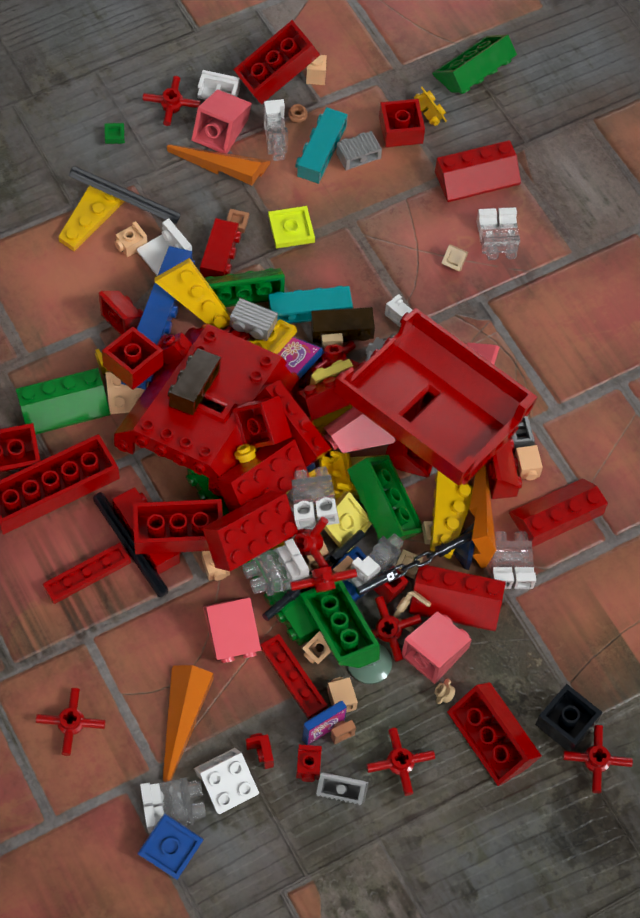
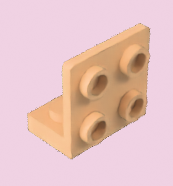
(120, 396)

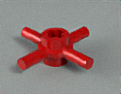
(171, 100)
(334, 353)
(311, 541)
(323, 579)
(396, 632)
(77, 725)
(603, 754)
(405, 756)

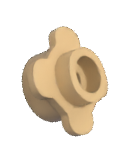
(444, 692)

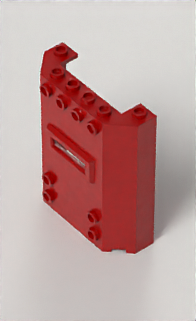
(472, 406)
(208, 437)

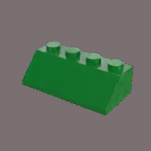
(476, 63)
(248, 286)
(63, 401)
(385, 498)
(342, 626)

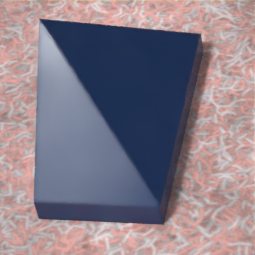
(465, 552)

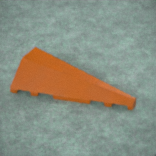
(240, 167)
(483, 530)
(187, 694)

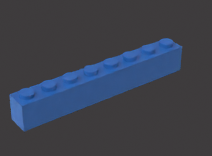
(161, 305)

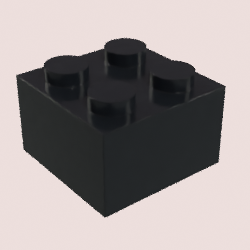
(568, 718)

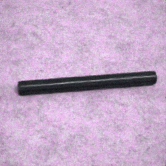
(124, 194)
(128, 542)

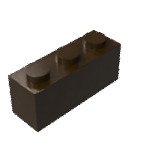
(352, 323)
(194, 381)

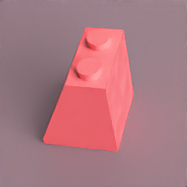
(220, 121)
(355, 432)
(232, 629)
(435, 646)

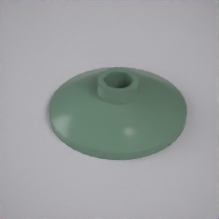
(374, 672)

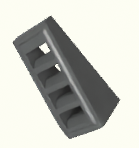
(525, 430)

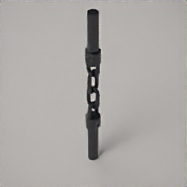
(335, 556)
(391, 574)

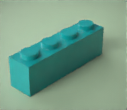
(321, 145)
(297, 305)

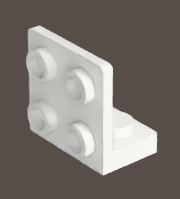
(155, 250)
(227, 780)

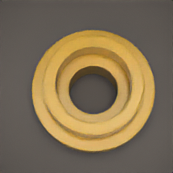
(245, 453)

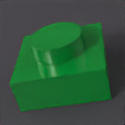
(114, 133)

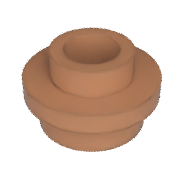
(297, 109)

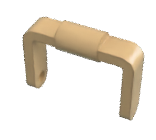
(405, 602)

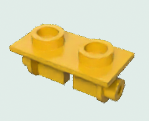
(434, 112)

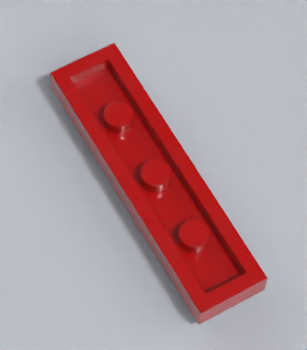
(86, 573)
(293, 676)

